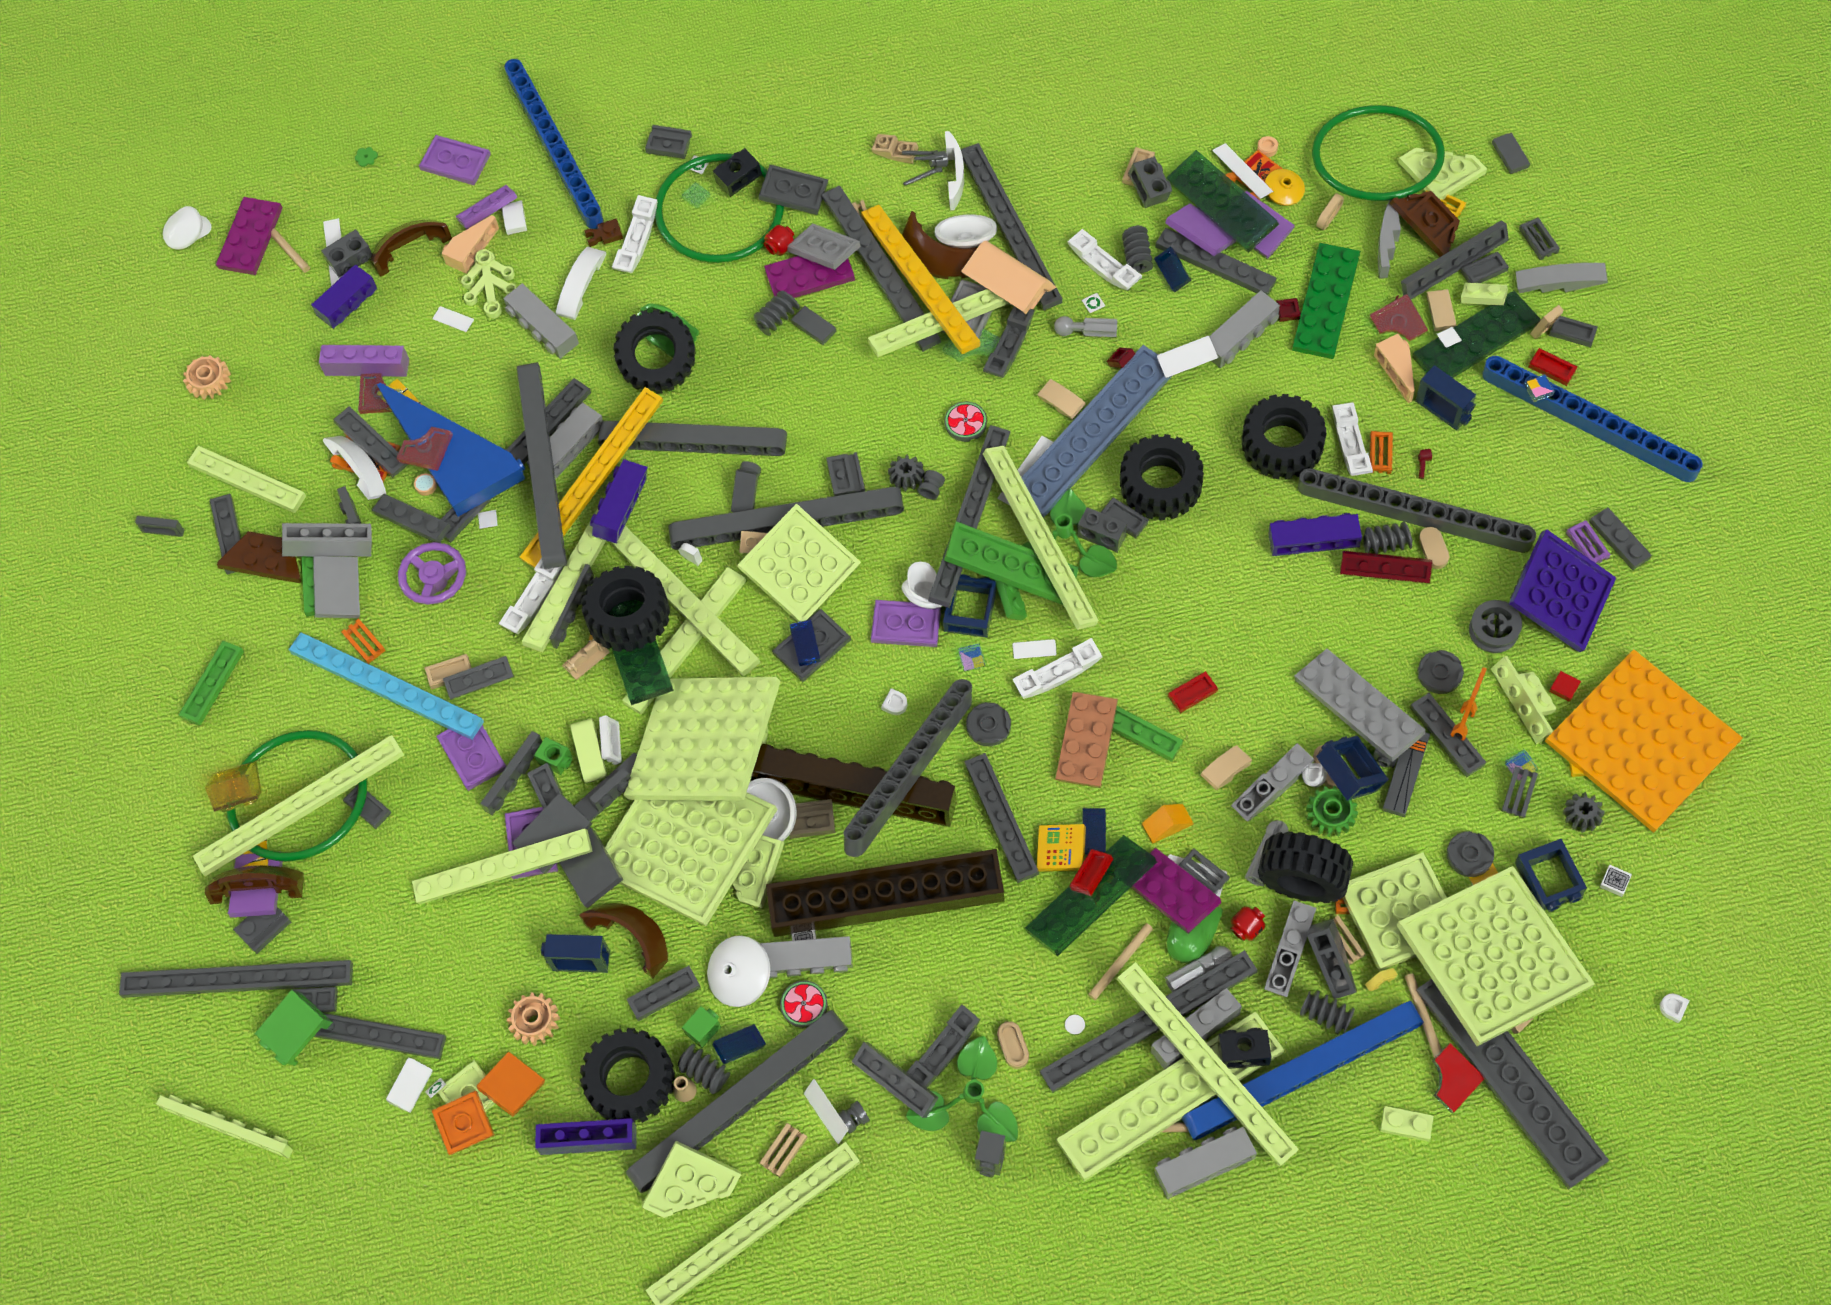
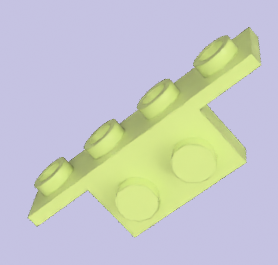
(1527, 698)

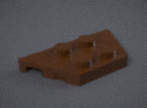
(1429, 219)
(260, 556)

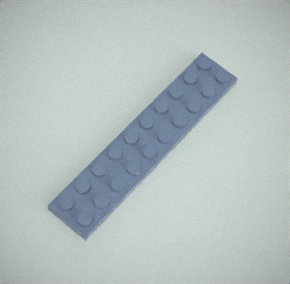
(1094, 429)

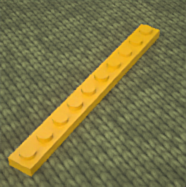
(920, 279)
(600, 466)

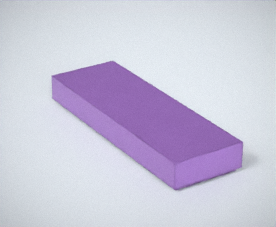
(486, 207)

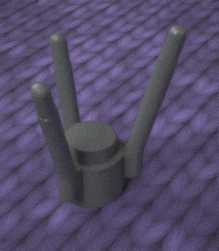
(936, 159)

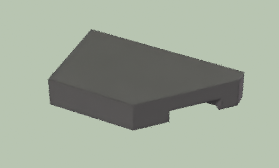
(323, 998)

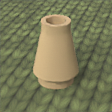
(687, 1092)

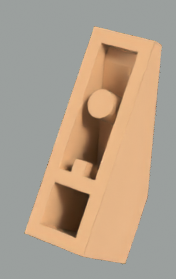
(464, 246)
(1396, 361)

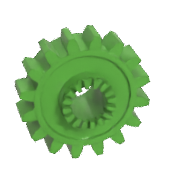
(1330, 822)

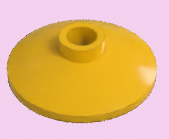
(1282, 193)

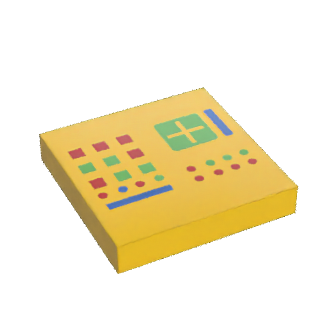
(1061, 847)

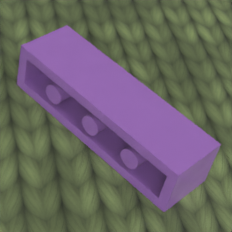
(363, 359)

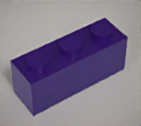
(344, 296)

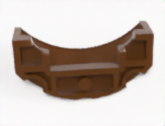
(403, 235)
(937, 258)
(255, 878)
(639, 924)

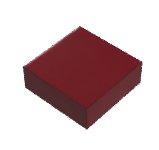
(1288, 310)
(1120, 357)

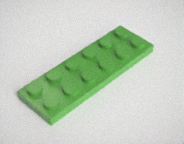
(1000, 561)

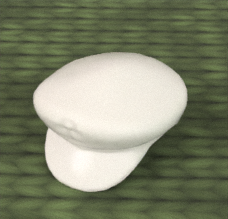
(185, 228)
(919, 584)

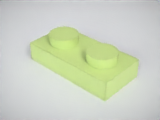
(1484, 294)
(1406, 1123)

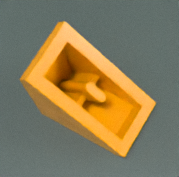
(1166, 822)

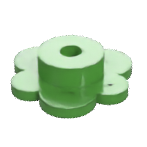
(366, 156)

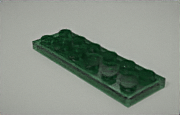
(1222, 201)
(1480, 336)
(643, 668)
(1074, 911)

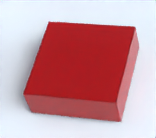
(1565, 686)

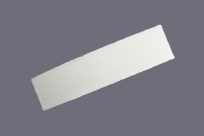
(954, 153)
(637, 235)
(1101, 262)
(578, 281)
(1350, 439)
(370, 479)
(531, 600)
(1058, 671)

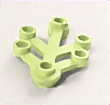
(487, 281)

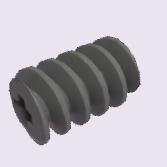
(1137, 248)
(774, 311)
(1386, 537)
(1328, 1012)
(702, 1070)

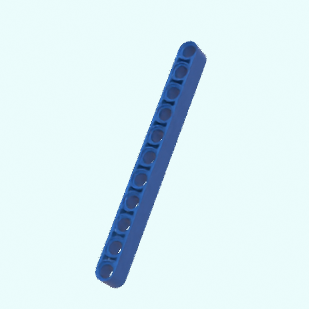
(554, 143)
(1598, 426)
(1309, 1066)

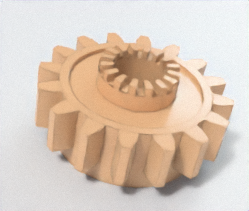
(206, 377)
(538, 1029)

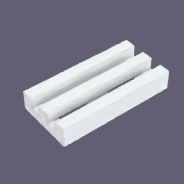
(610, 740)

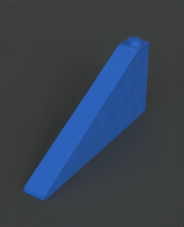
(471, 467)

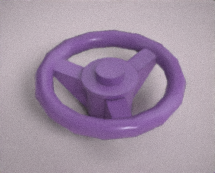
(432, 574)

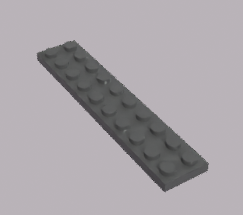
(1524, 1095)

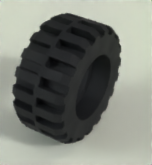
(647, 325)
(1290, 413)
(1168, 453)
(630, 630)
(1305, 867)
(607, 1054)

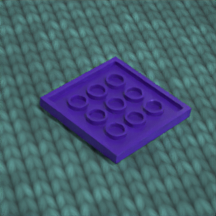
(1562, 590)

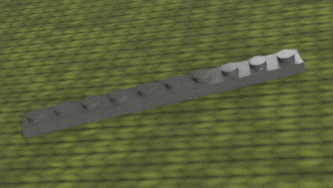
(1007, 218)
(876, 261)
(557, 413)
(970, 515)
(236, 978)
(1141, 1026)

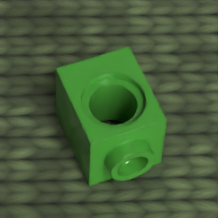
(548, 749)
(702, 1026)

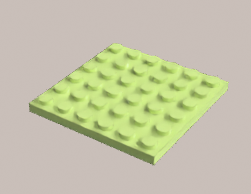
(703, 739)
(687, 849)
(1495, 955)

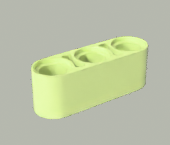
(588, 750)

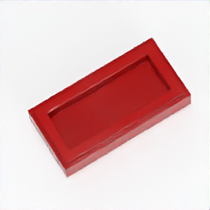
(1552, 366)
(1192, 692)
(1091, 872)

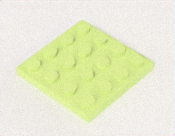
(799, 564)
(1384, 899)

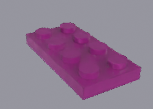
(249, 236)
(803, 276)
(1176, 893)

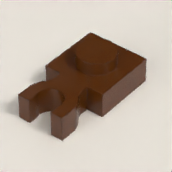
(606, 232)

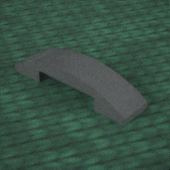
(1009, 343)
(945, 1046)

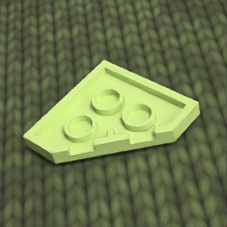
(1454, 175)
(758, 872)
(689, 1181)

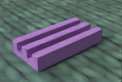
(1595, 539)

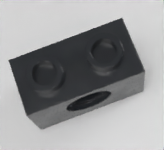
(732, 181)
(1235, 1058)

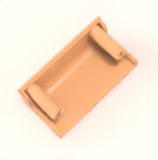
(1006, 277)

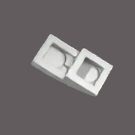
(514, 217)

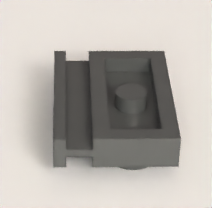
(668, 141)
(845, 474)
(348, 506)
(262, 929)

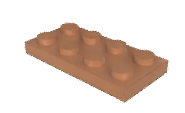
(1086, 740)

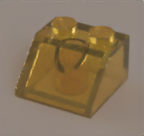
(234, 787)

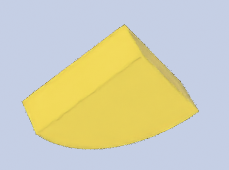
(1378, 979)

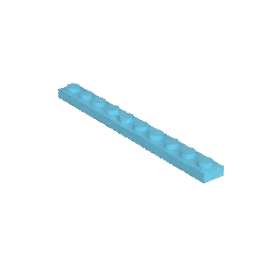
(386, 686)

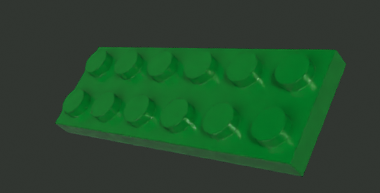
(1326, 301)

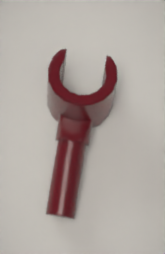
(1424, 456)

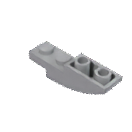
(1273, 783)
(1290, 949)

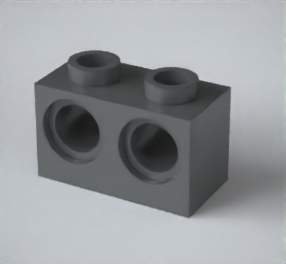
(1146, 183)
(346, 250)
(1102, 529)
(990, 1153)

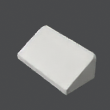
(409, 1085)

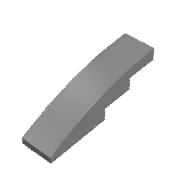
(1388, 236)
(1566, 276)

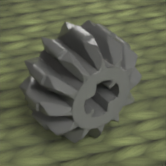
(899, 475)
(1590, 807)

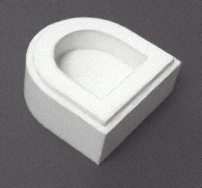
(690, 553)
(895, 703)
(1314, 775)
(1673, 1006)

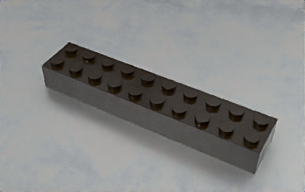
(852, 784)
(885, 892)

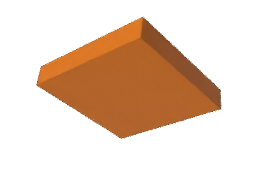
(510, 1084)
(463, 1123)

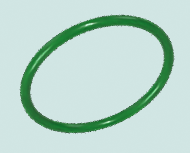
(1372, 196)
(691, 253)
(345, 828)

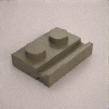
(814, 819)

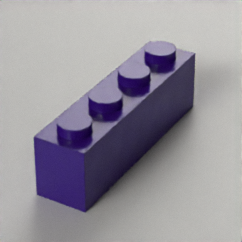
(619, 501)
(1315, 534)
(586, 1136)

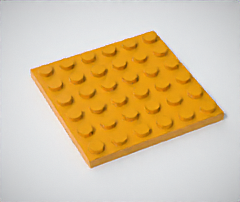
(1643, 740)

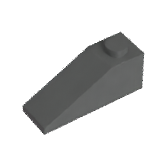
(1332, 958)

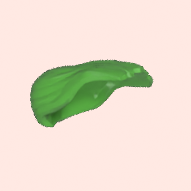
(661, 341)
(1192, 945)

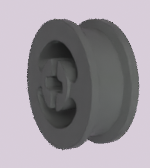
(1507, 622)

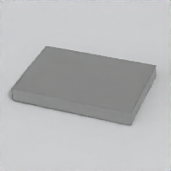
(823, 246)
(967, 289)
(336, 587)

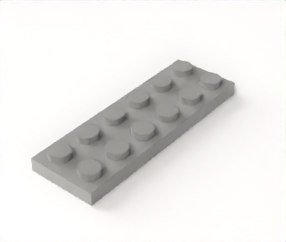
(1360, 705)

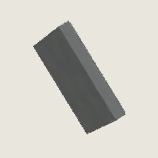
(793, 189)
(829, 639)
(555, 820)
(593, 872)

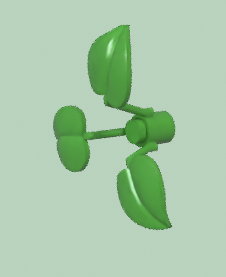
(1067, 512)
(979, 1062)

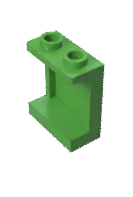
(291, 1027)

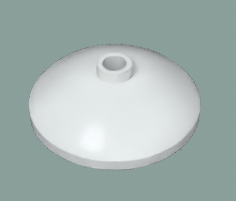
(965, 231)
(780, 796)
(748, 974)

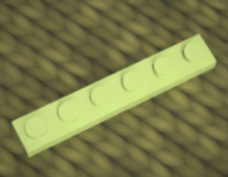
(246, 479)
(216, 1121)

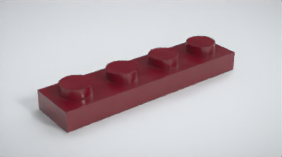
(1386, 566)

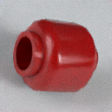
(778, 239)
(1247, 923)

